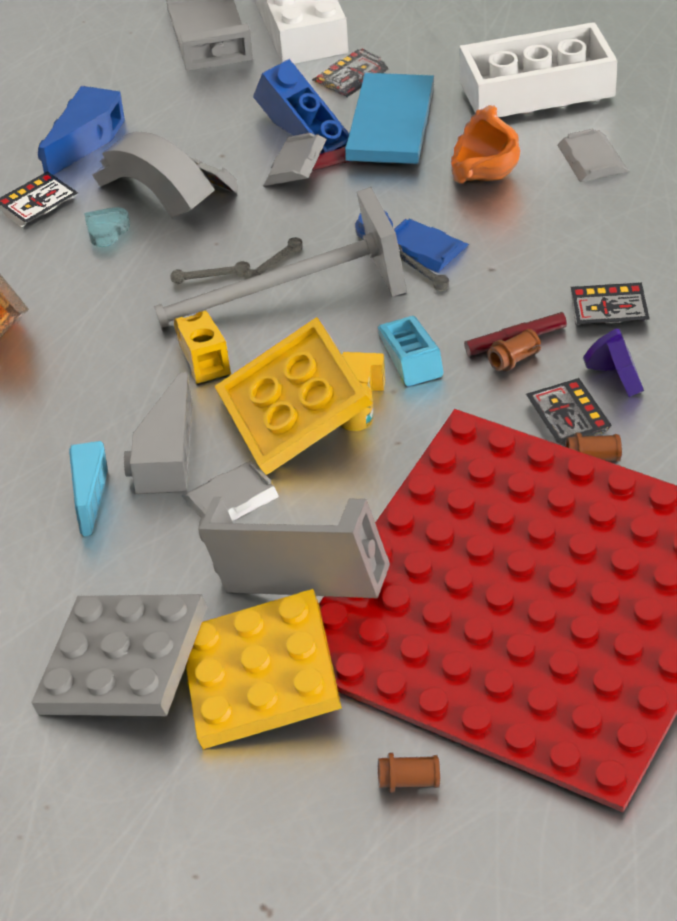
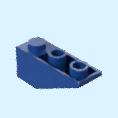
(297, 106)
(82, 128)

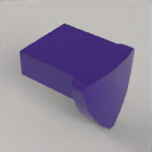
(612, 353)

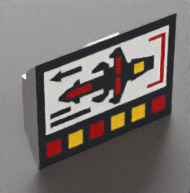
(35, 198)

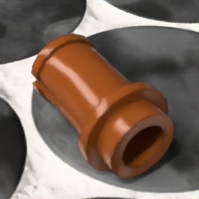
(505, 354)
(602, 447)
(408, 772)

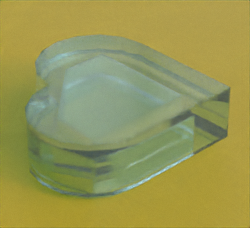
(106, 225)

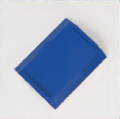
(428, 245)

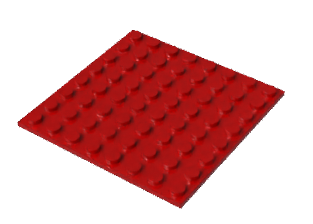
(522, 608)

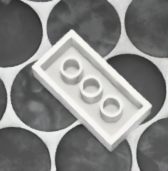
(305, 28)
(538, 70)

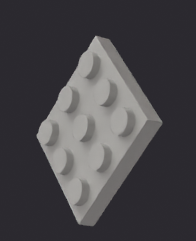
(120, 655)

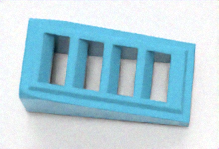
(413, 355)
(88, 479)

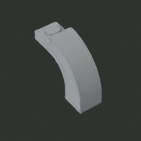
(160, 167)

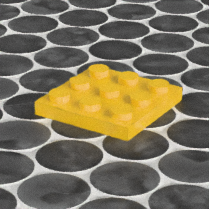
(292, 395)
(260, 670)

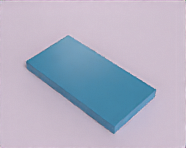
(390, 118)

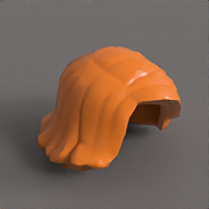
(486, 148)

